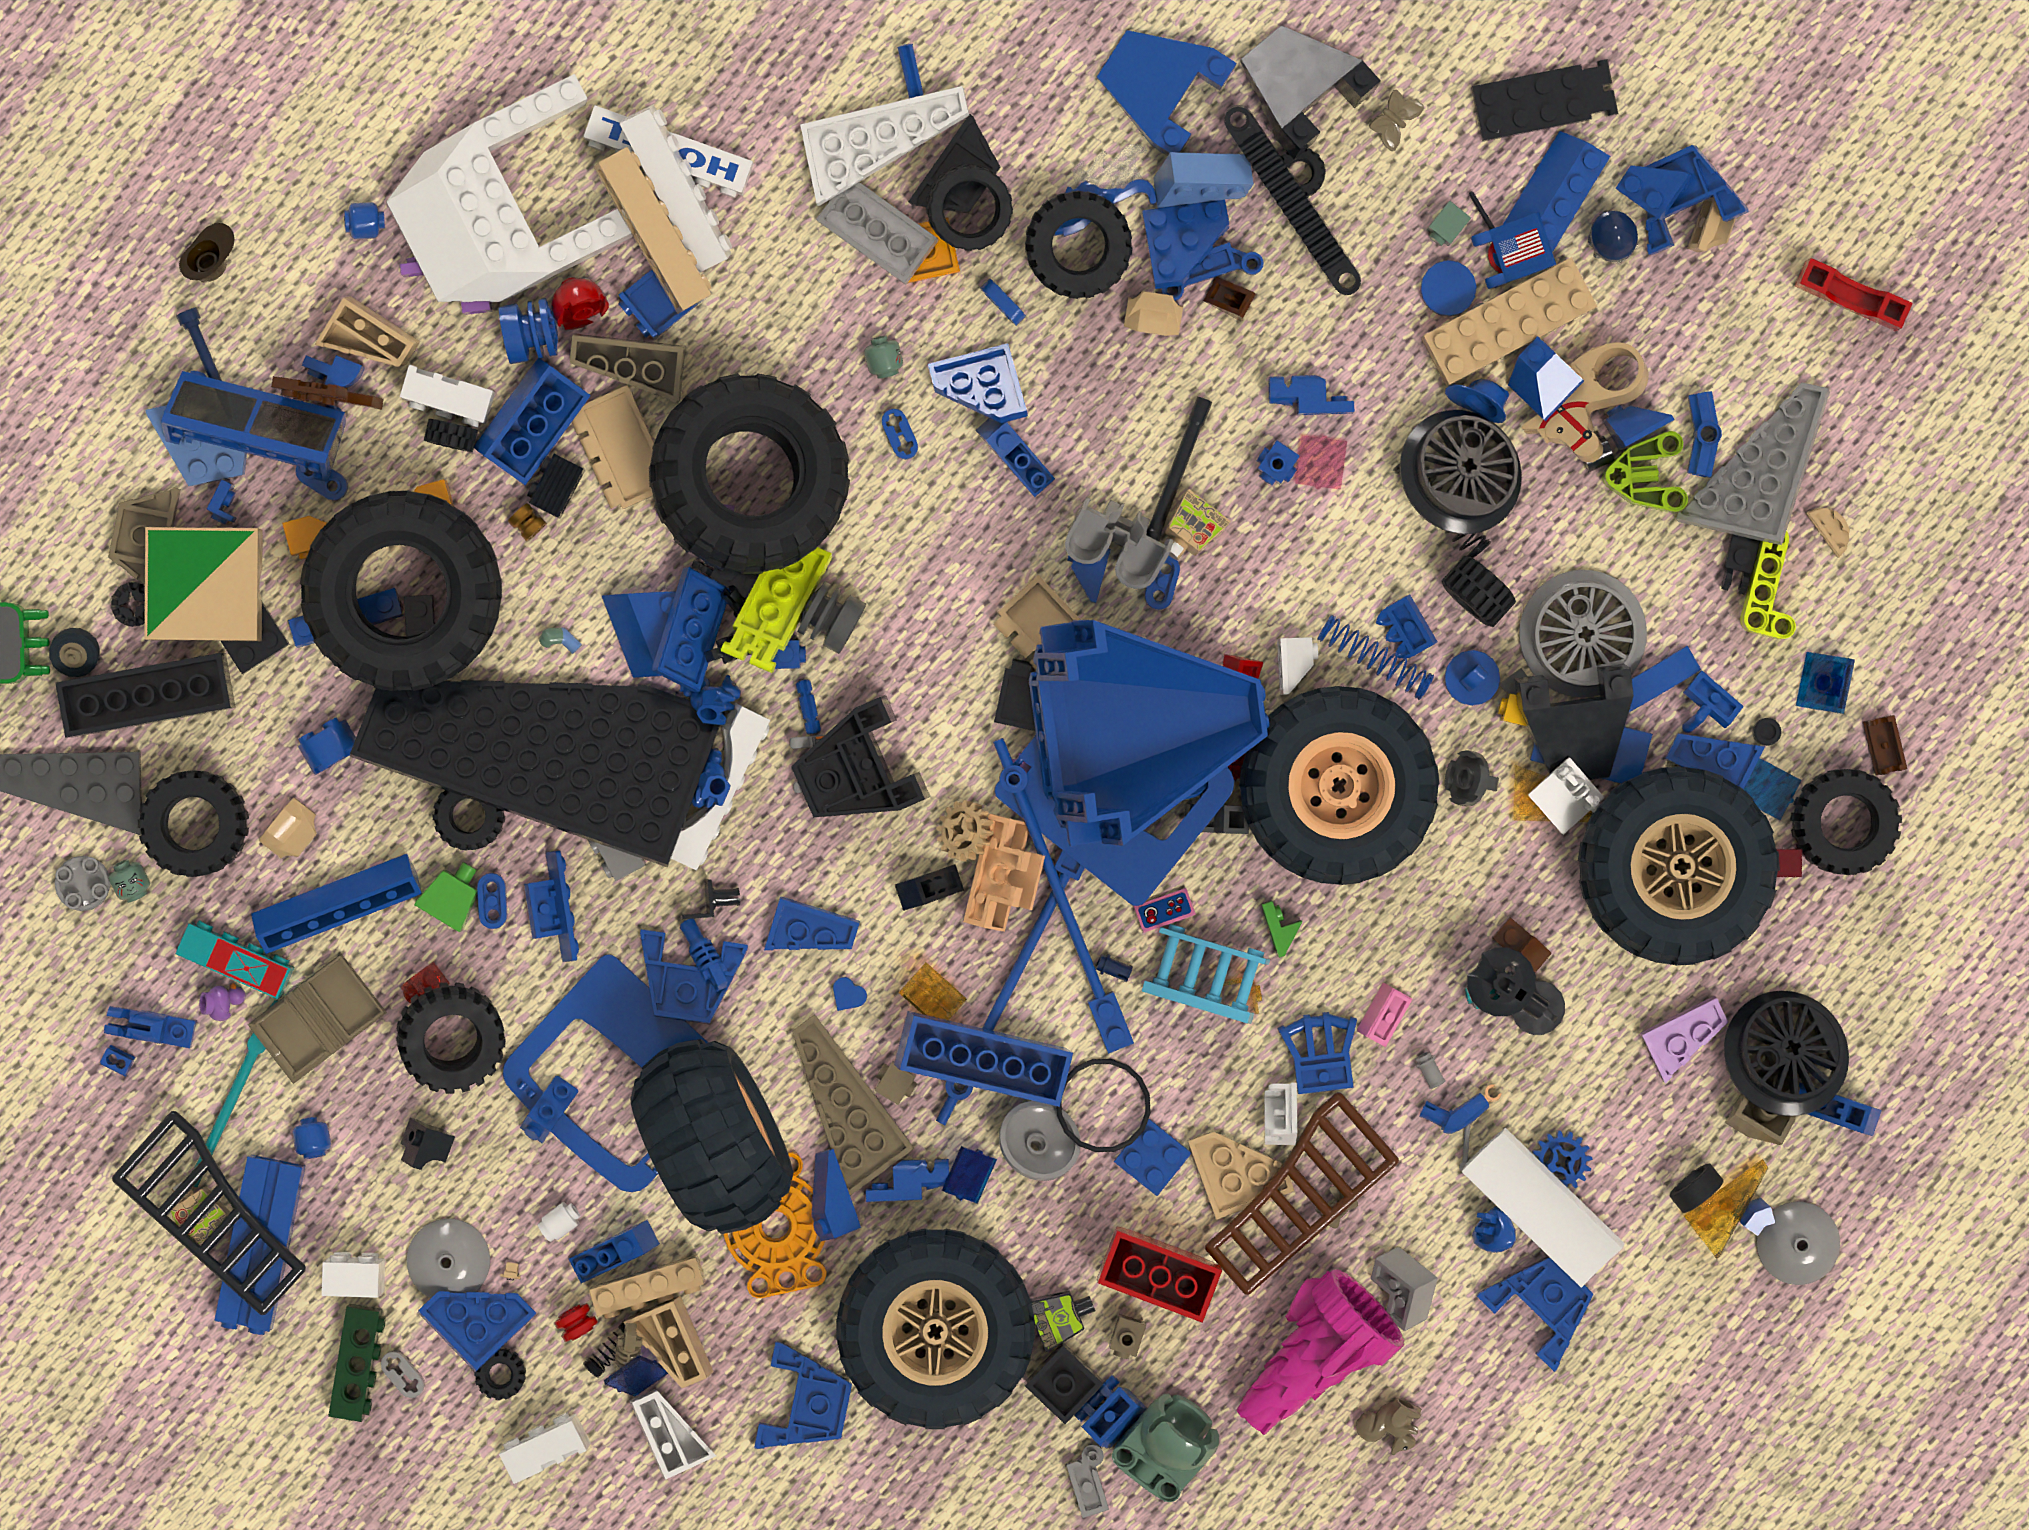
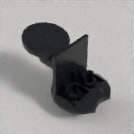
(1534, 1004)

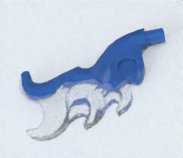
(1110, 180)

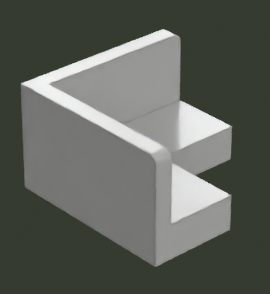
(1409, 1287)

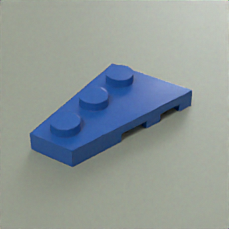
(1726, 758)
(809, 927)

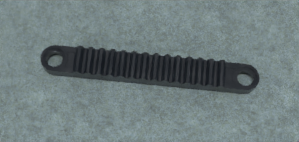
(1292, 199)

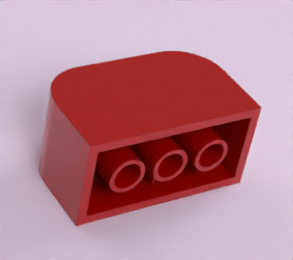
(1159, 1273)

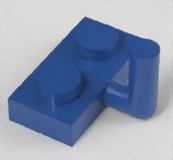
(1712, 701)

